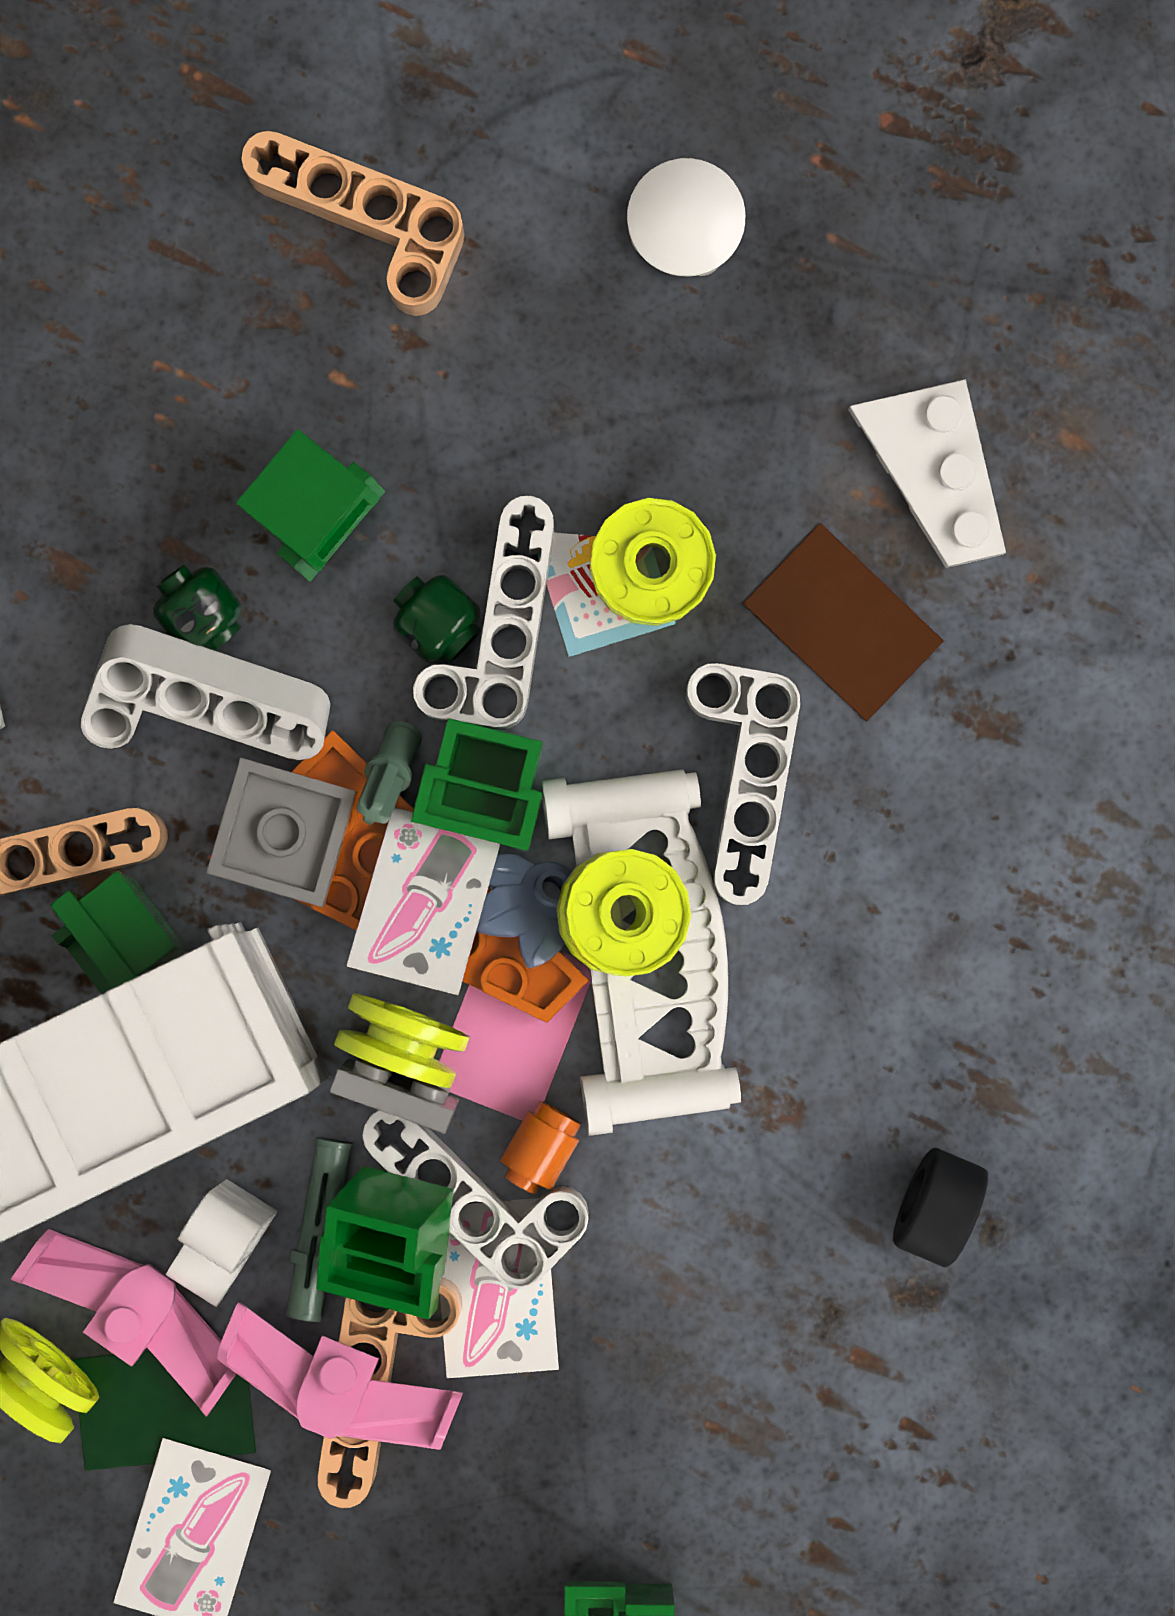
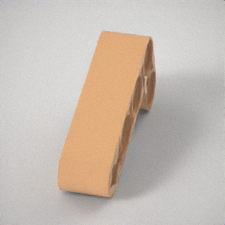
(349, 210)
(50, 856)
(381, 1331)

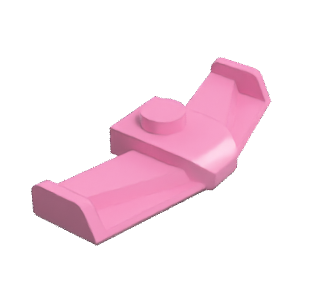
(133, 1311)
(334, 1387)

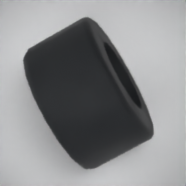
(940, 1207)

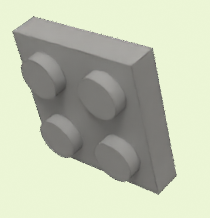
(282, 832)
(406, 1099)

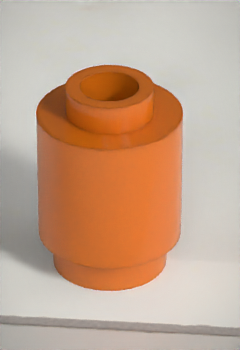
(540, 1148)

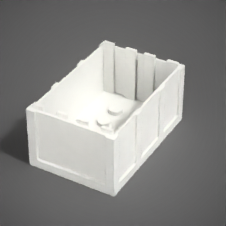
(147, 1075)

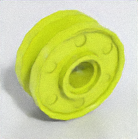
(658, 525)
(659, 921)
(401, 1040)
(38, 1380)

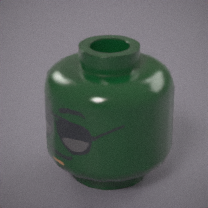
(197, 607)
(436, 618)

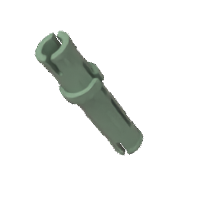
(329, 1159)

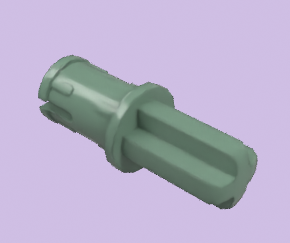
(388, 772)

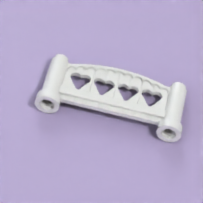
(638, 1077)

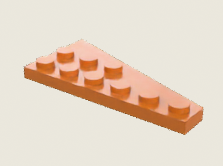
(493, 962)

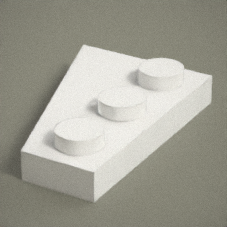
(939, 466)

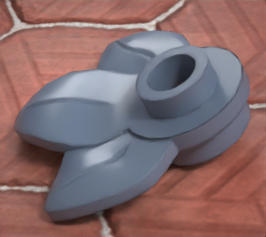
(522, 908)

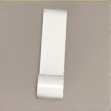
(501, 614)
(279, 714)
(742, 785)
(468, 1187)
(219, 1240)

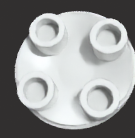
(686, 217)

